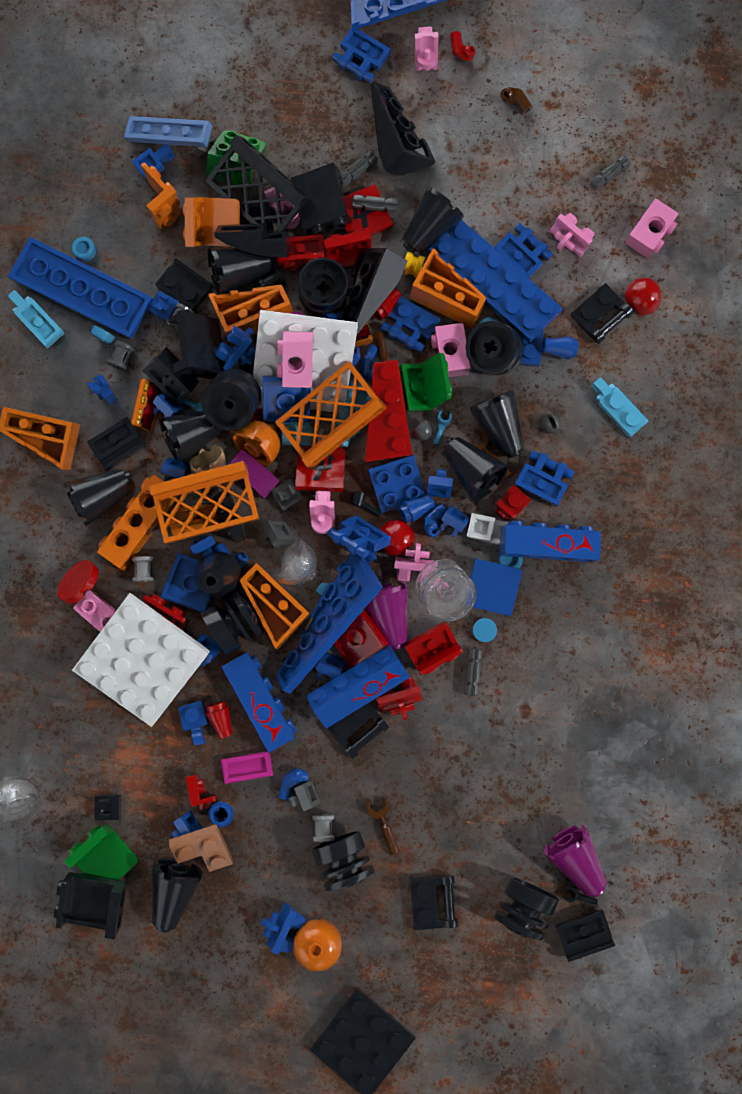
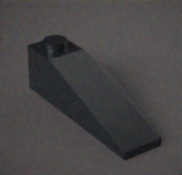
(396, 140)
(375, 277)

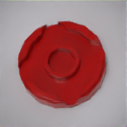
(77, 581)

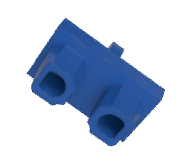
(241, 349)
(279, 926)

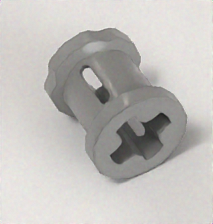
(142, 569)
(323, 828)

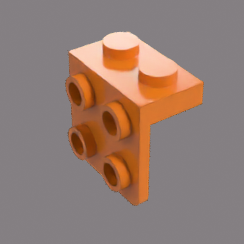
(165, 206)
(204, 216)

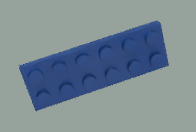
(504, 286)
(80, 288)

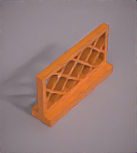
(338, 434)
(195, 483)

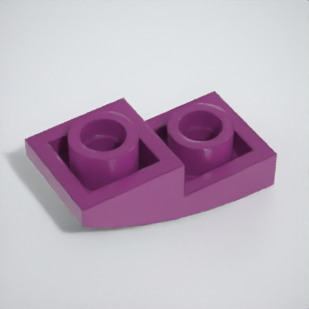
(260, 478)

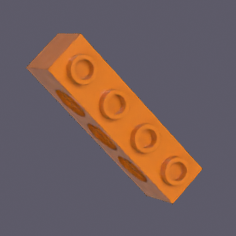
(138, 535)

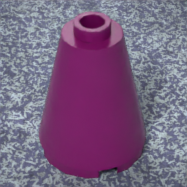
(390, 613)
(577, 859)

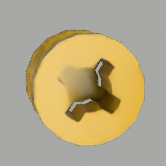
(414, 264)

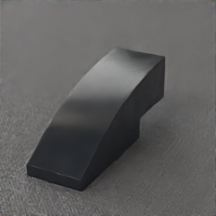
(254, 239)

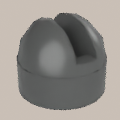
(546, 425)
(423, 431)

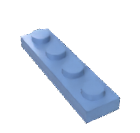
(168, 131)

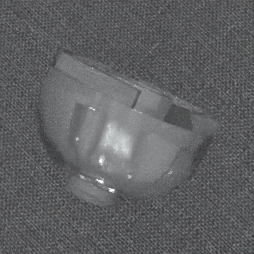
(297, 565)
(17, 797)

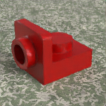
(511, 503)
(195, 789)

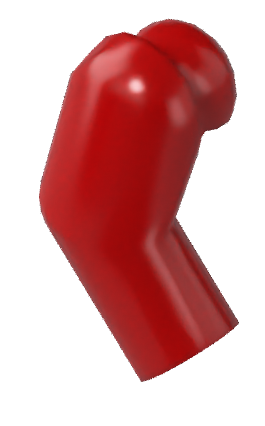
(463, 52)

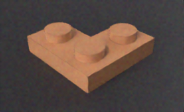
(205, 843)

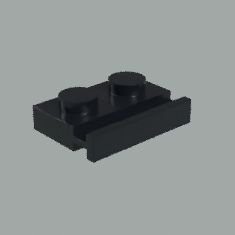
(184, 285)
(116, 444)
(235, 531)
(585, 935)

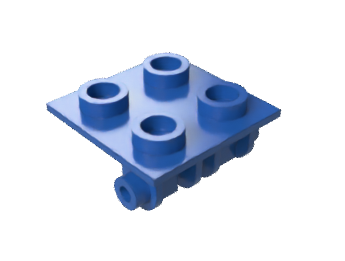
(396, 482)

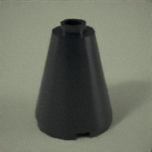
(430, 221)
(235, 267)
(501, 423)
(188, 433)
(474, 467)
(98, 493)
(225, 571)
(172, 891)

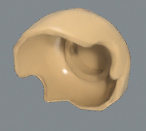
(208, 459)

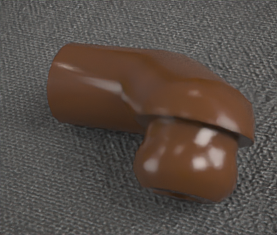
(516, 96)

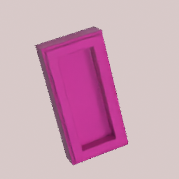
(247, 767)

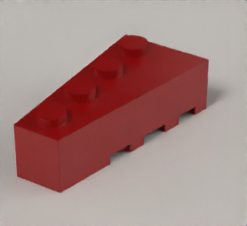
(389, 431)

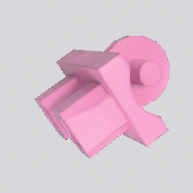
(426, 49)
(570, 235)
(322, 512)
(405, 565)

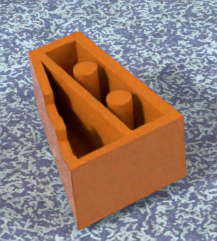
(447, 291)
(244, 308)
(44, 435)
(274, 605)

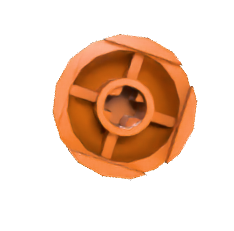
(259, 441)
(317, 945)

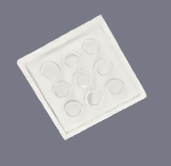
(332, 349)
(141, 660)

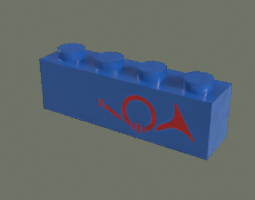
(550, 543)
(357, 686)
(259, 702)

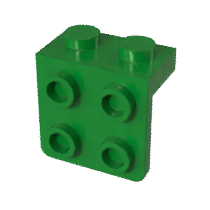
(220, 148)
(425, 384)
(102, 854)

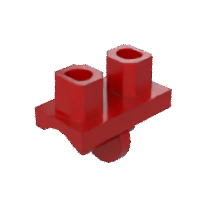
(400, 701)

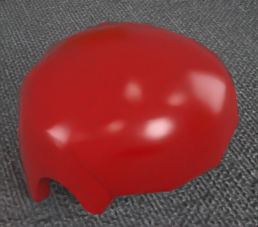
(643, 296)
(401, 537)

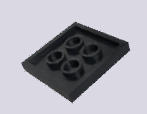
(362, 1042)

